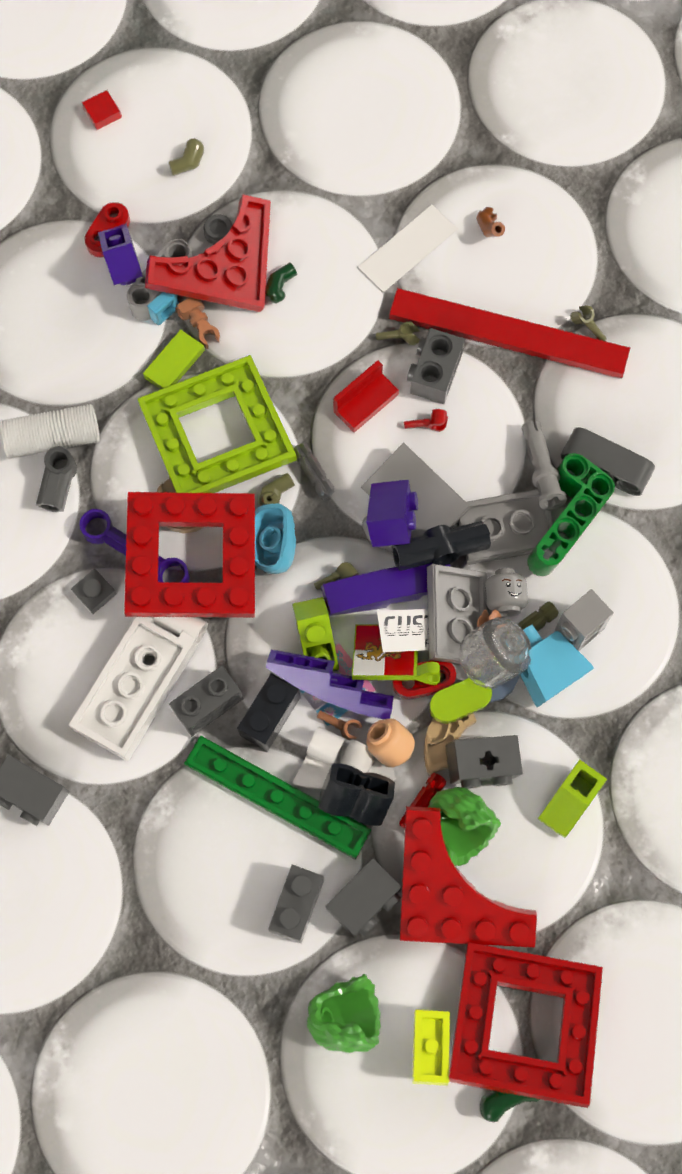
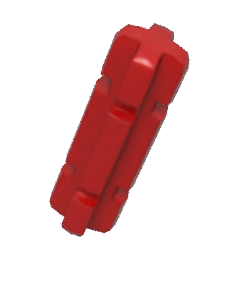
(434, 784)

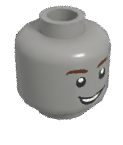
(506, 592)

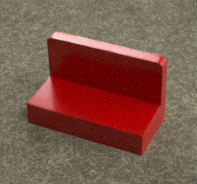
(364, 397)

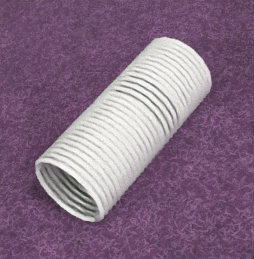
(46, 430)

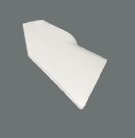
(330, 748)

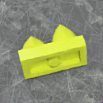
(431, 1047)

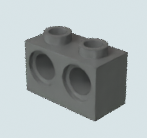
(440, 366)
(206, 700)

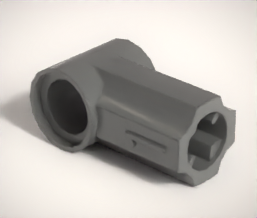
(56, 482)

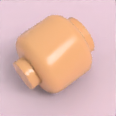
(390, 742)

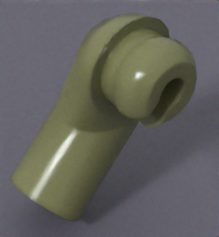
(272, 492)

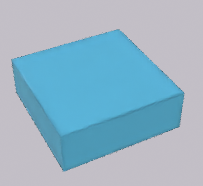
(162, 307)

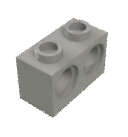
(584, 620)

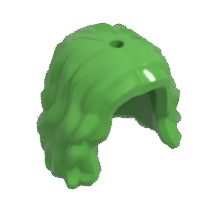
(465, 823)
(346, 1016)

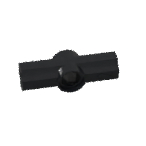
(442, 545)

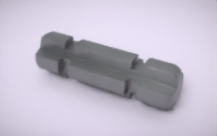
(313, 470)

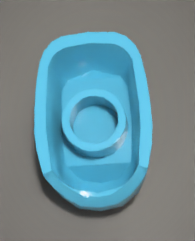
(274, 538)

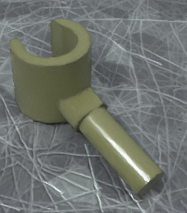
(587, 319)
(405, 332)
(343, 571)

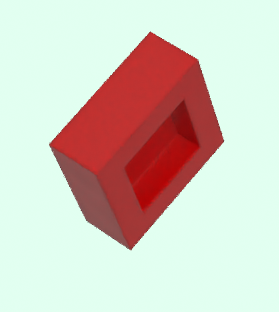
(101, 110)

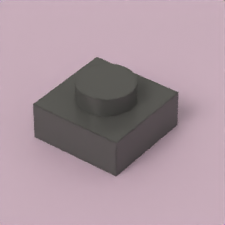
(93, 591)

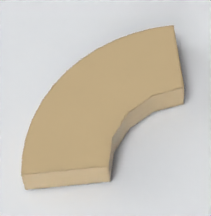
(440, 735)

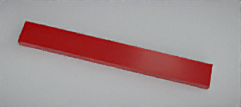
(510, 333)

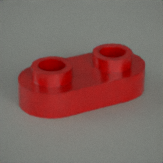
(104, 222)
(422, 689)

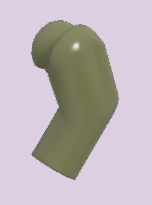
(190, 159)

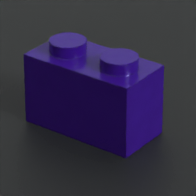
(120, 255)
(391, 513)

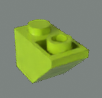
(315, 630)
(572, 798)

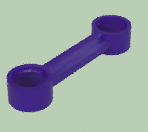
(117, 540)

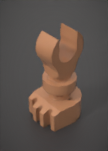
(192, 309)

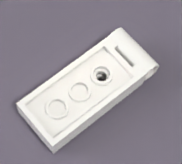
(129, 690)

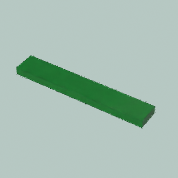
(276, 797)

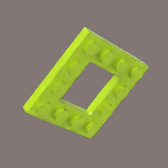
(237, 379)

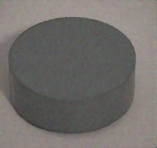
(216, 228)

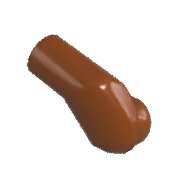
(487, 225)

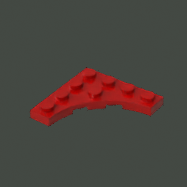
(228, 271)
(442, 903)

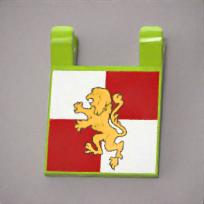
(374, 664)

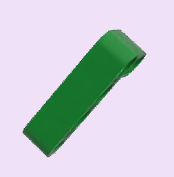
(569, 522)

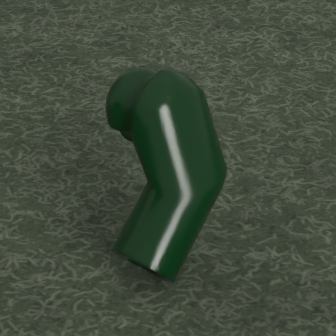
(276, 281)

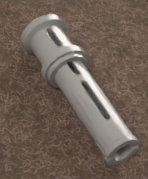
(545, 476)

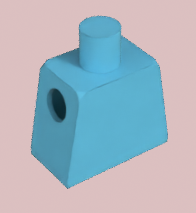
(553, 665)

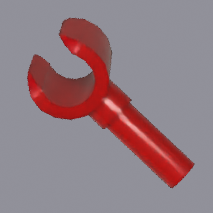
(437, 421)

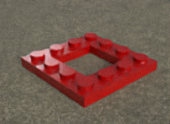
(180, 599)
(475, 1065)

